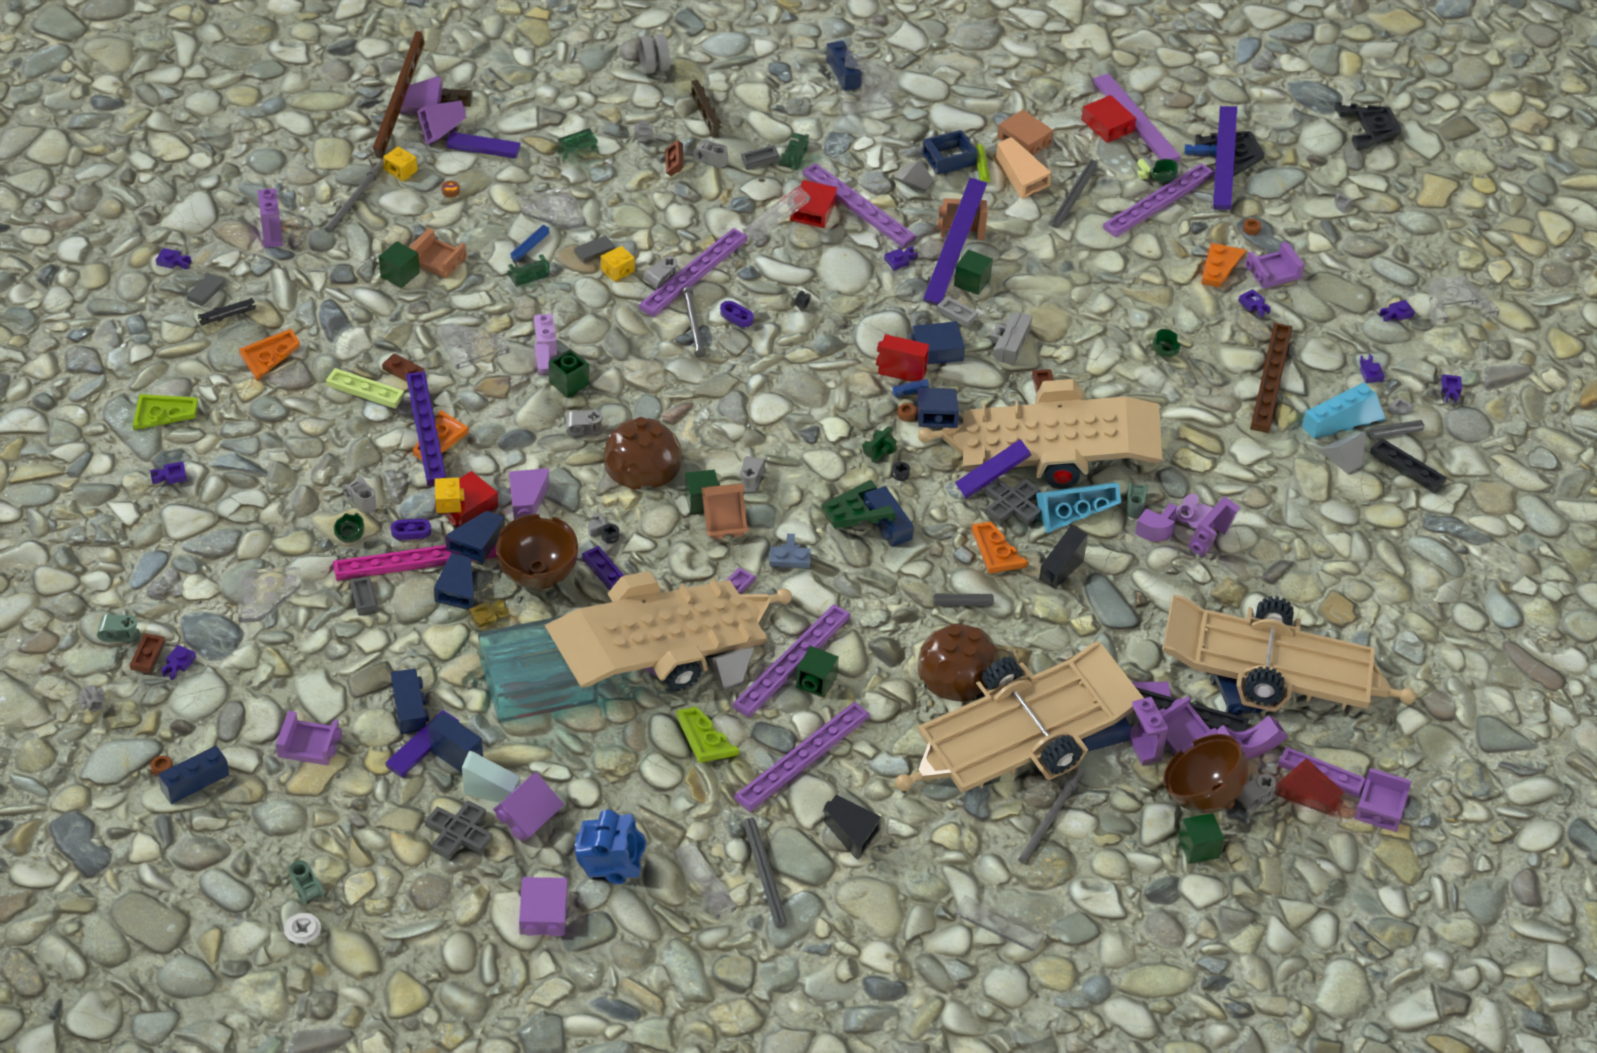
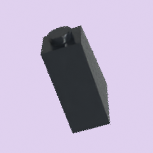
(1064, 558)
(851, 824)

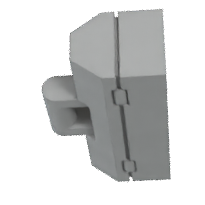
(1013, 338)

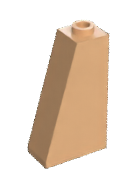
(1022, 168)

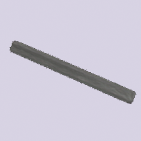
(1074, 193)
(765, 872)

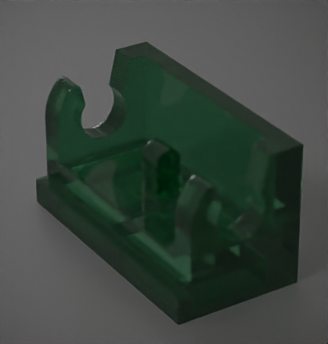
(576, 142)
(795, 151)
(529, 272)

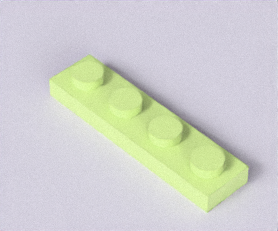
(365, 388)

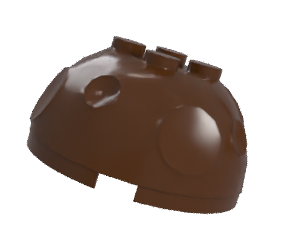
(642, 454)
(537, 551)
(955, 661)
(1207, 774)

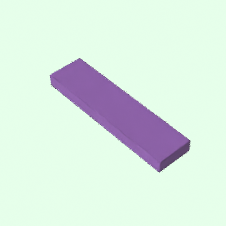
(1345, 780)

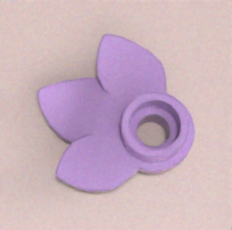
(1195, 511)

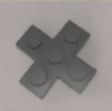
(1012, 501)
(458, 830)

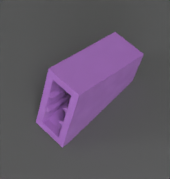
(422, 94)
(440, 119)
(527, 490)

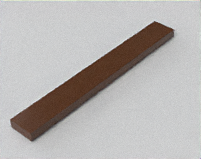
(399, 94)
(1271, 378)

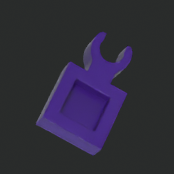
(172, 258)
(898, 258)
(1253, 301)
(1398, 310)
(1371, 371)
(1451, 386)
(171, 473)
(177, 660)

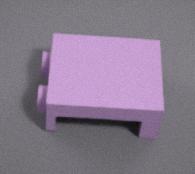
(546, 342)

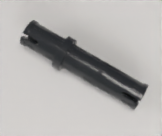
(219, 314)

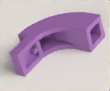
(1259, 738)

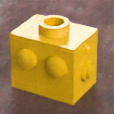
(400, 163)
(617, 263)
(448, 495)

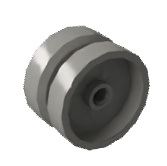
(654, 54)

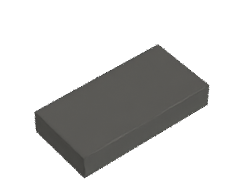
(760, 157)
(594, 249)
(205, 289)
(363, 595)

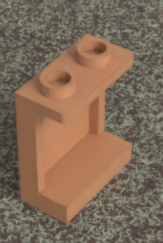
(1026, 131)
(948, 211)
(438, 256)
(724, 510)

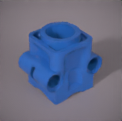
(610, 847)

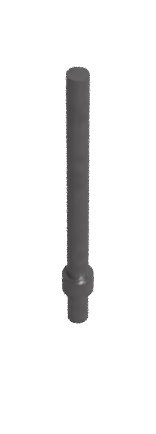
(372, 175)
(1069, 786)

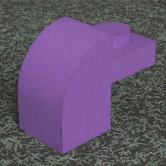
(1156, 526)

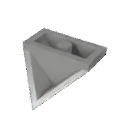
(915, 176)
(1347, 452)
(730, 666)

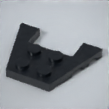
(1376, 121)
(1246, 149)

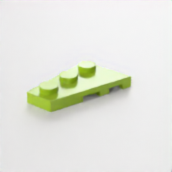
(162, 409)
(703, 737)

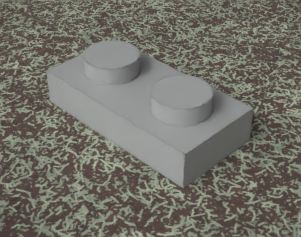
(957, 311)

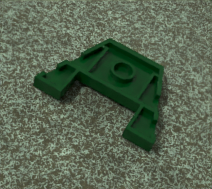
(849, 508)

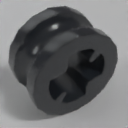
(802, 299)
(901, 466)
(610, 528)

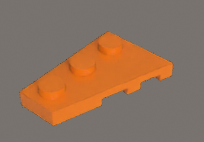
(1220, 263)
(269, 352)
(448, 431)
(994, 549)

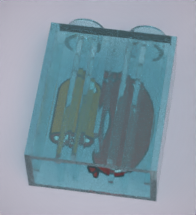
(529, 673)

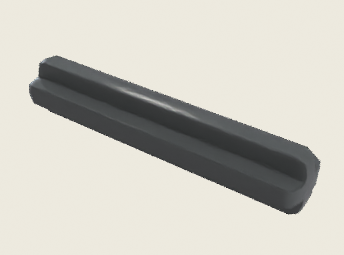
(1396, 429)
(963, 599)

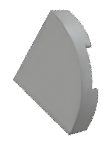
(1342, 202)
(1400, 407)
(596, 524)

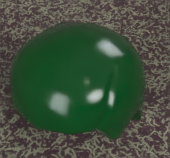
(1164, 170)
(1166, 343)
(349, 528)

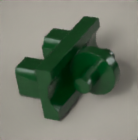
(882, 443)

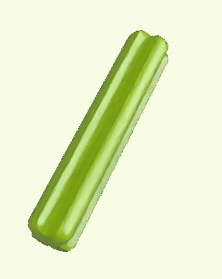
(982, 165)

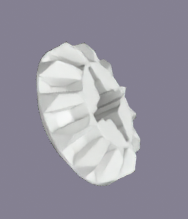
(303, 921)

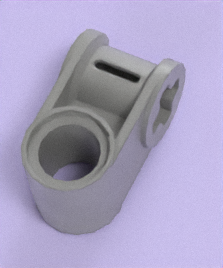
(712, 153)
(661, 271)
(582, 422)
(751, 473)
(360, 495)
(1257, 792)

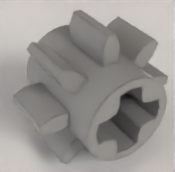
(643, 131)
(92, 698)

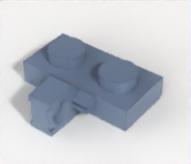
(790, 554)

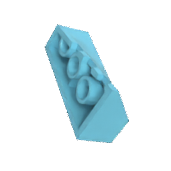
(1344, 412)
(1076, 503)

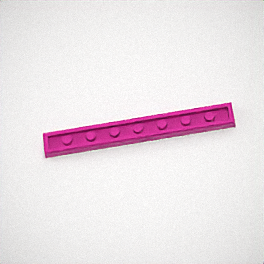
(394, 562)

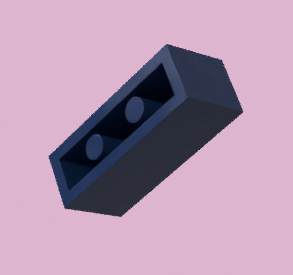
(835, 56)
(893, 531)
(409, 700)
(193, 774)

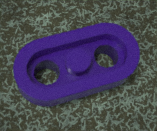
(736, 314)
(411, 529)

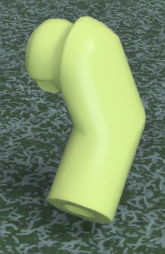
(1145, 169)

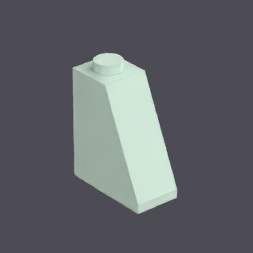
(487, 779)

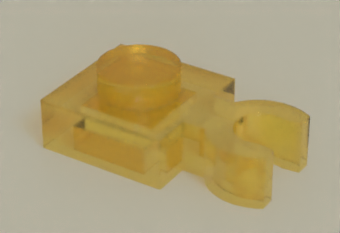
(486, 614)

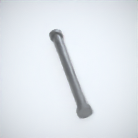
(699, 350)

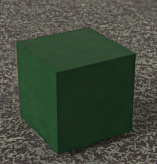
(399, 264)
(973, 272)
(569, 373)
(693, 483)
(817, 671)
(1201, 838)

